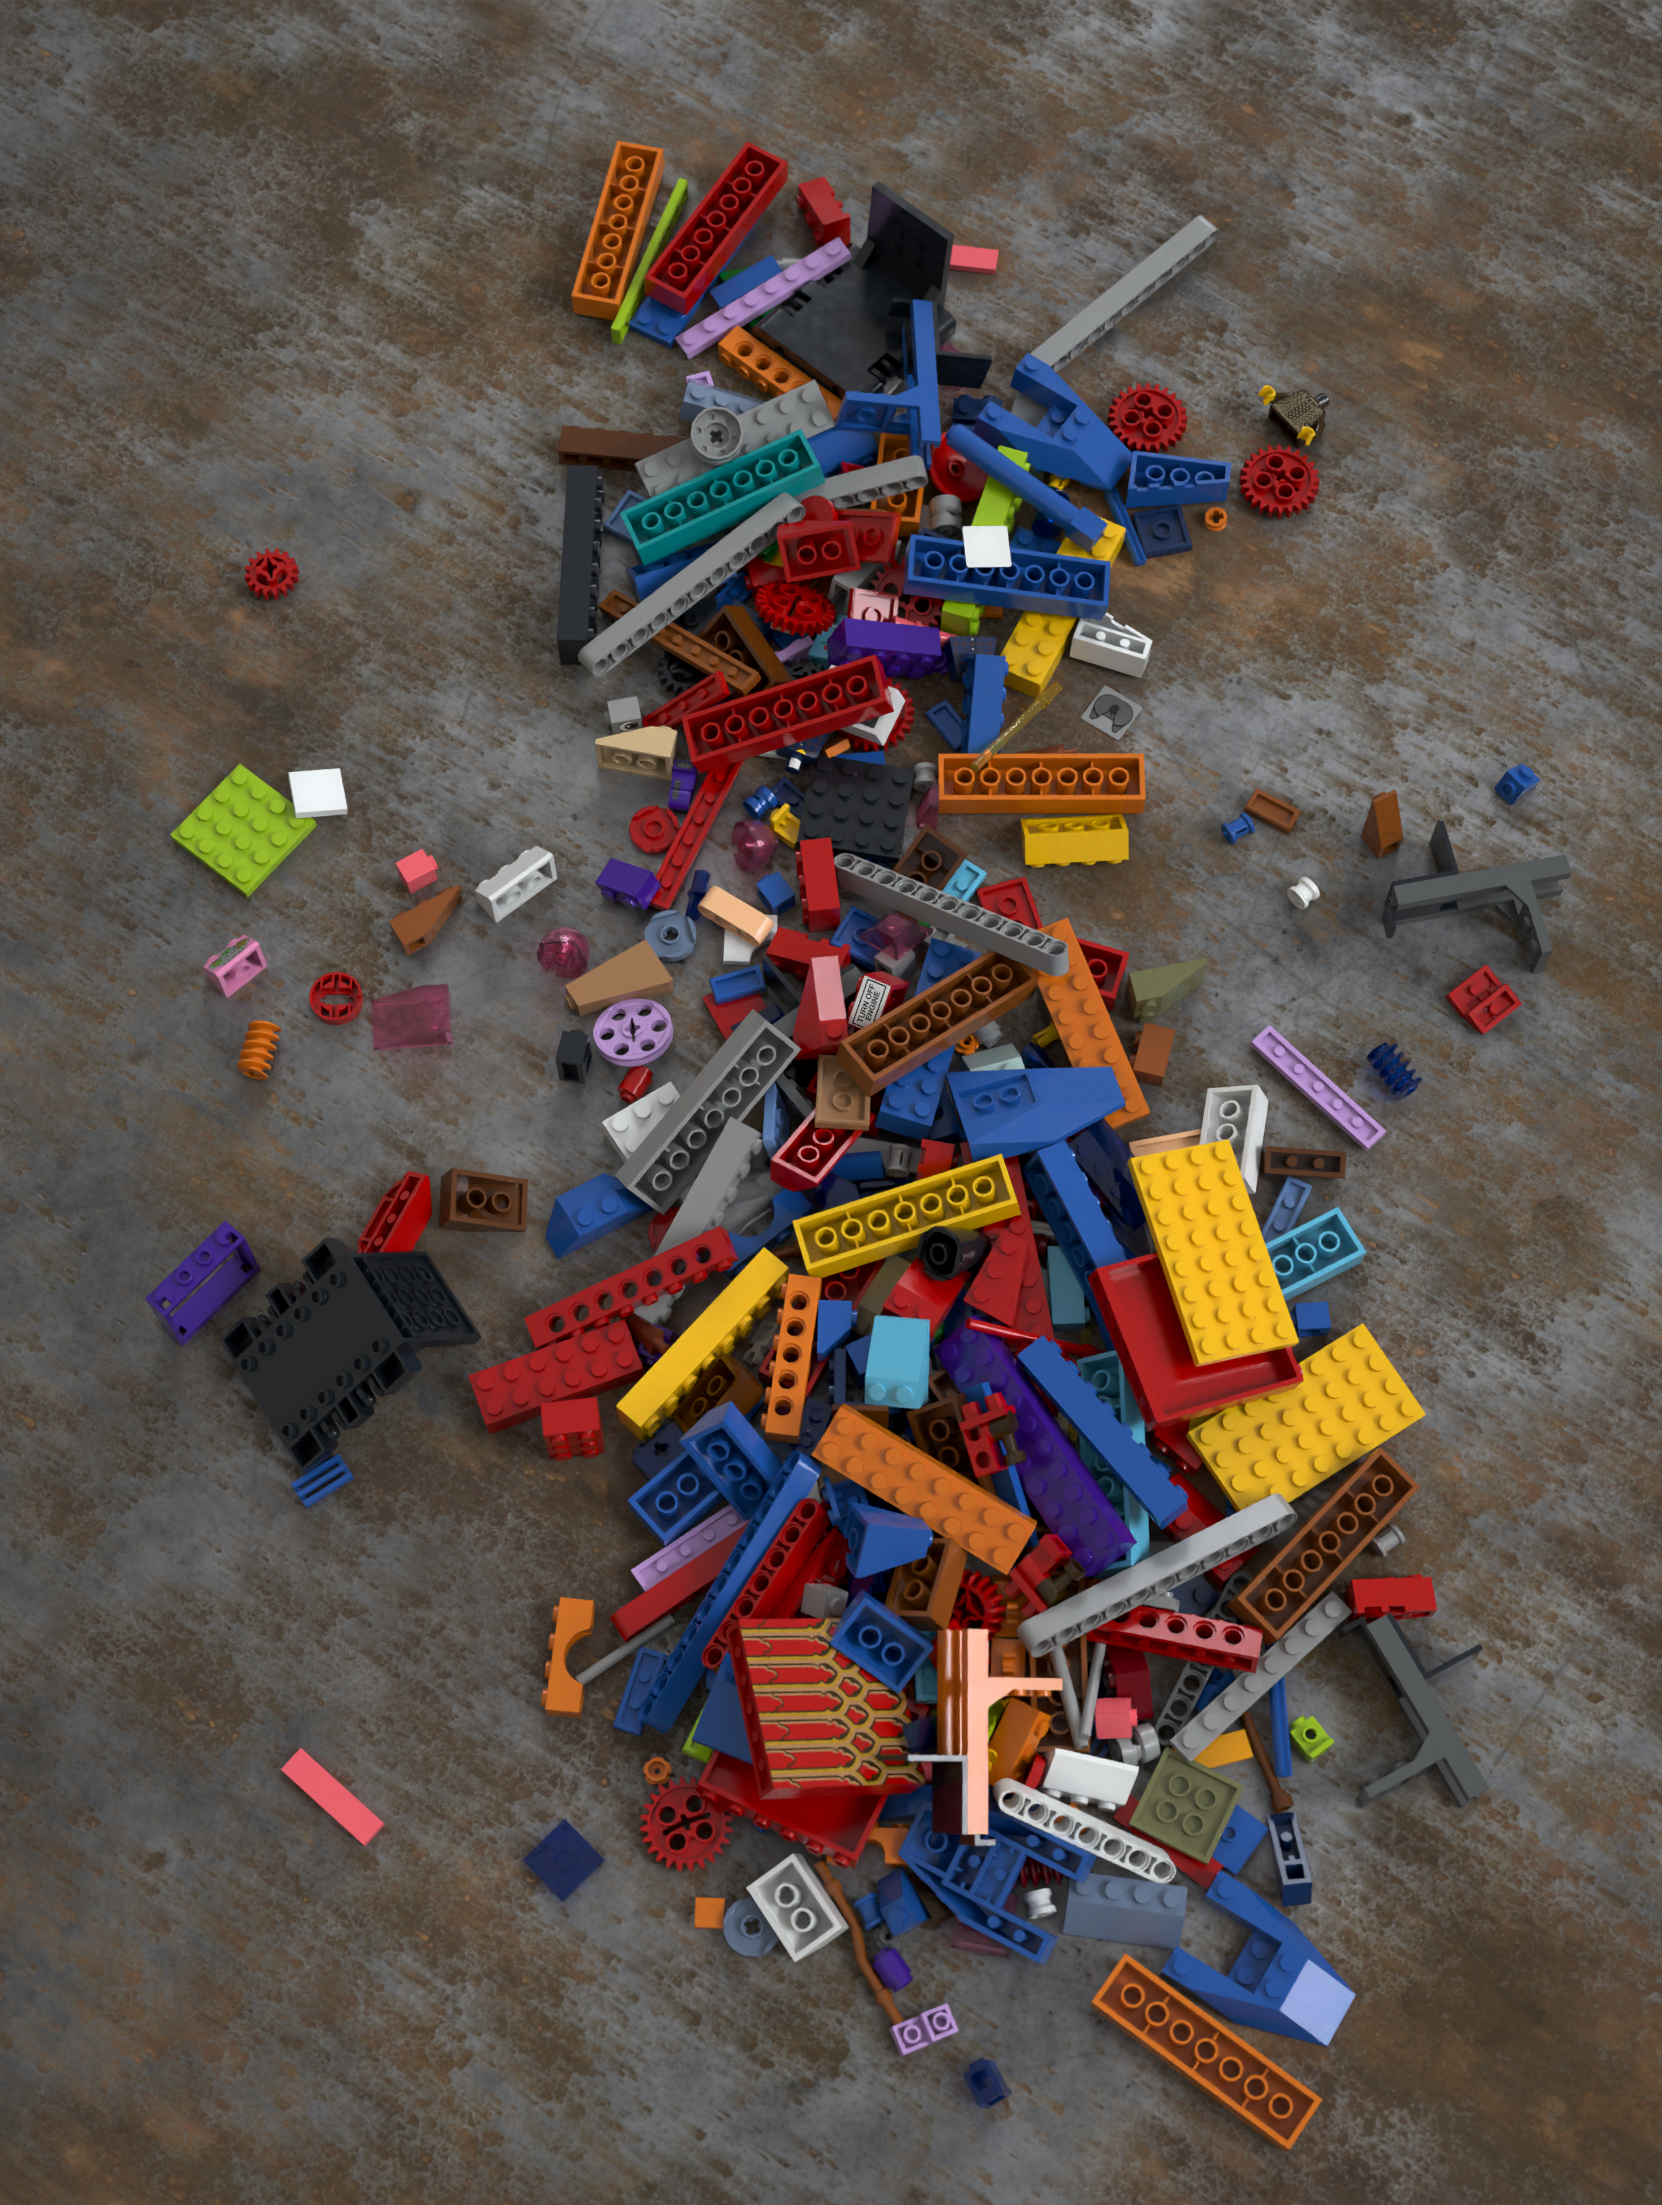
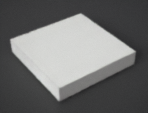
(317, 793)

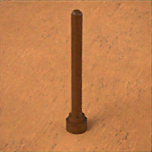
(1279, 1798)

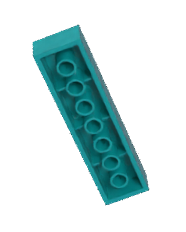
(721, 497)

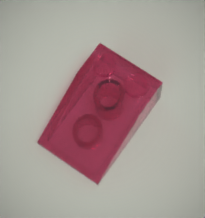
(413, 1018)

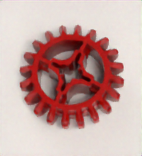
(978, 1603)

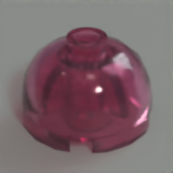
(754, 844)
(564, 951)

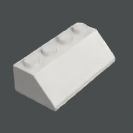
(1240, 1116)

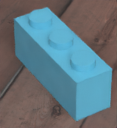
(1065, 1294)

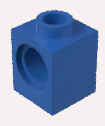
(775, 893)
(1311, 1319)

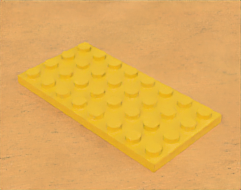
(1212, 1252)
(1308, 1434)

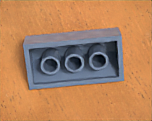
(702, 396)
(1125, 1911)

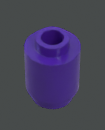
(892, 1969)

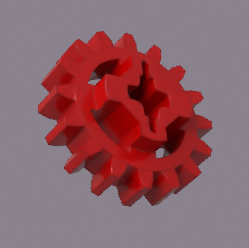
(259, 573)

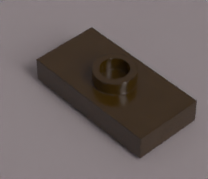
(935, 1907)

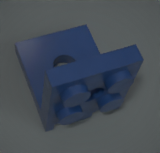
(837, 1374)

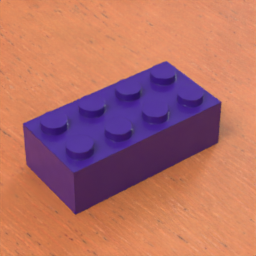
(899, 647)

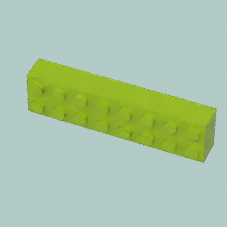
(994, 509)

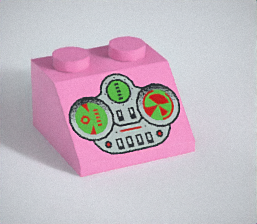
(235, 965)

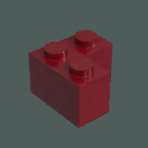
(1129, 1678)

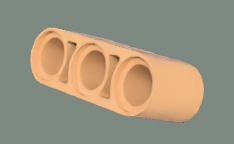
(735, 916)

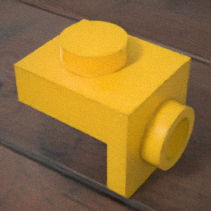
(785, 825)

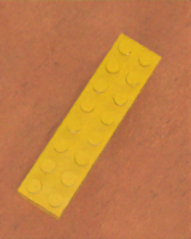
(1044, 637)
(898, 1217)
(714, 1331)

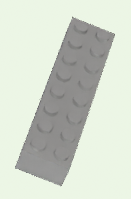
(761, 425)
(691, 1127)

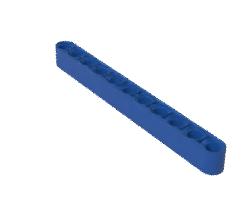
(685, 1663)

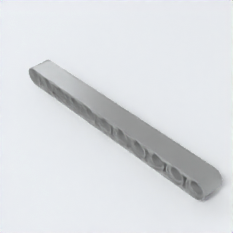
(1127, 293)
(857, 488)
(689, 585)
(952, 914)
(1156, 1575)

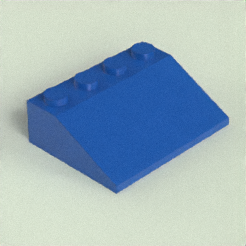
(722, 1720)

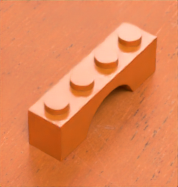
(573, 1622)

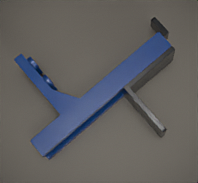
(923, 371)

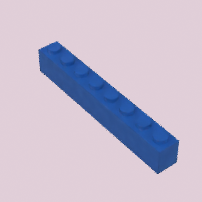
(1102, 1431)

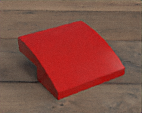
(1483, 1000)

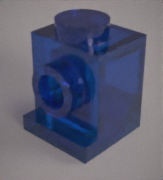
(975, 2078)

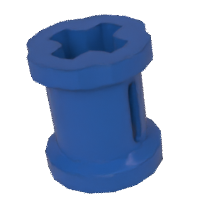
(1237, 828)
(870, 1911)

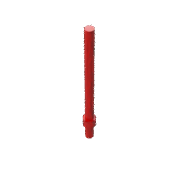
(1083, 1351)

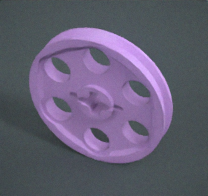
(643, 1032)

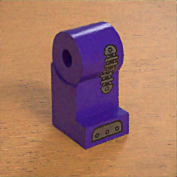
(682, 785)

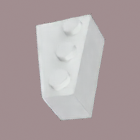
(1111, 645)

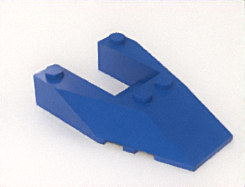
(1067, 439)
(980, 1878)
(1276, 1980)

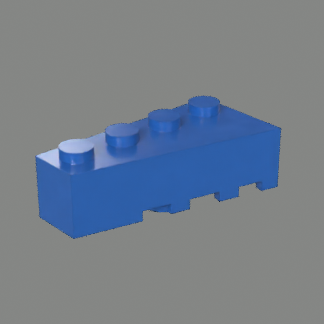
(1175, 480)
(983, 701)

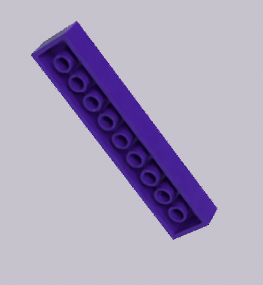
(1054, 1471)

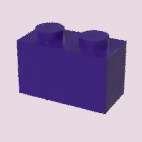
(627, 884)

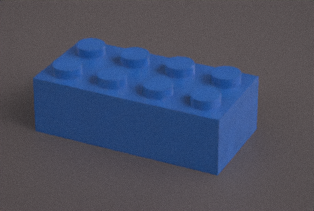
(675, 1499)

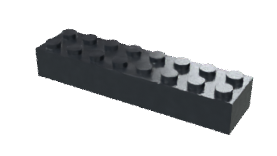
(580, 561)

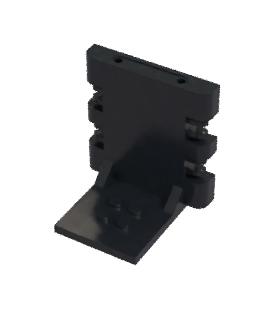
(844, 326)
(340, 1339)

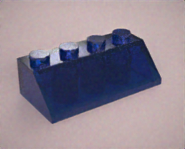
(1104, 1162)

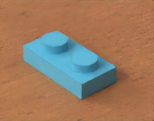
(965, 881)

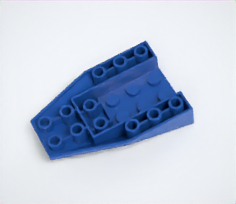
(1030, 1107)

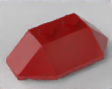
(399, 1216)

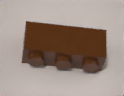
(1303, 1162)

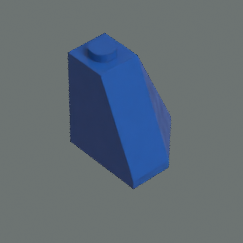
(883, 1539)

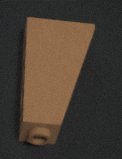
(624, 977)

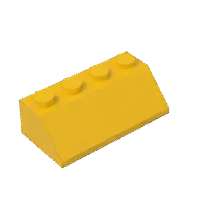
(1074, 840)

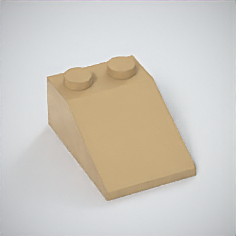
(640, 752)

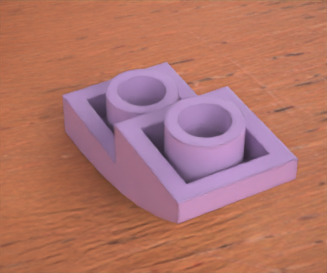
(924, 2029)

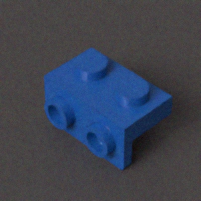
(840, 1496)

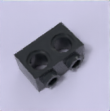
(573, 1057)

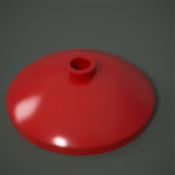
(968, 479)

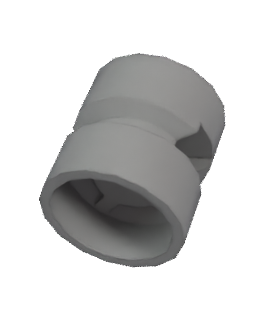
(946, 516)
(1142, 1746)

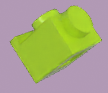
(1309, 1748)

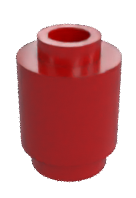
(635, 1084)

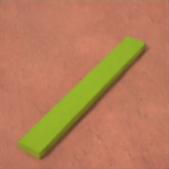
(651, 255)

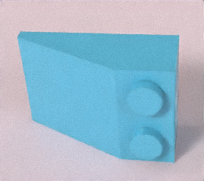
(898, 1362)

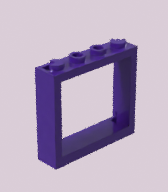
(213, 1293)

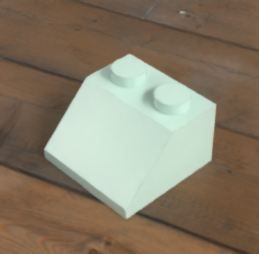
(998, 1058)

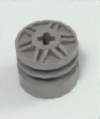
(716, 421)

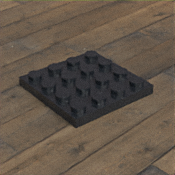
(857, 806)

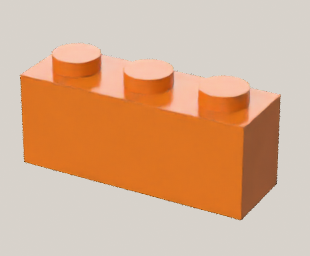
(1016, 1741)

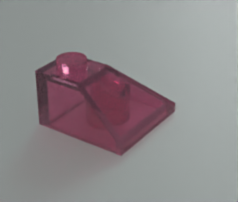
(896, 934)

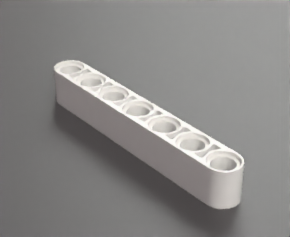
(1091, 1841)

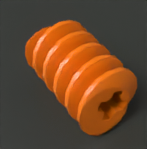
(256, 1049)

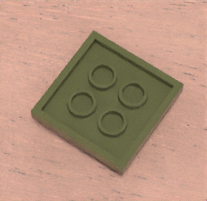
(1186, 1806)

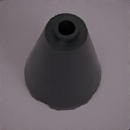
(951, 1251)

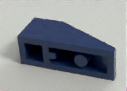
(1289, 1860)

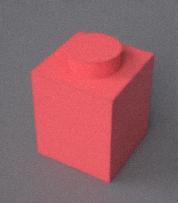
(417, 870)
(1115, 1718)

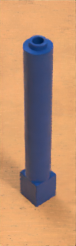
(1080, 525)

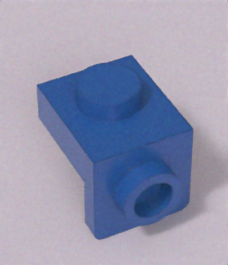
(1516, 782)

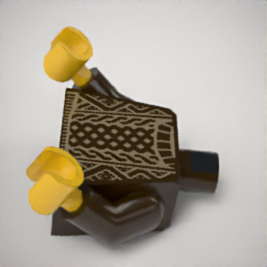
(1296, 414)

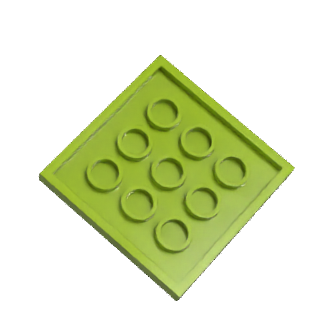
(243, 830)

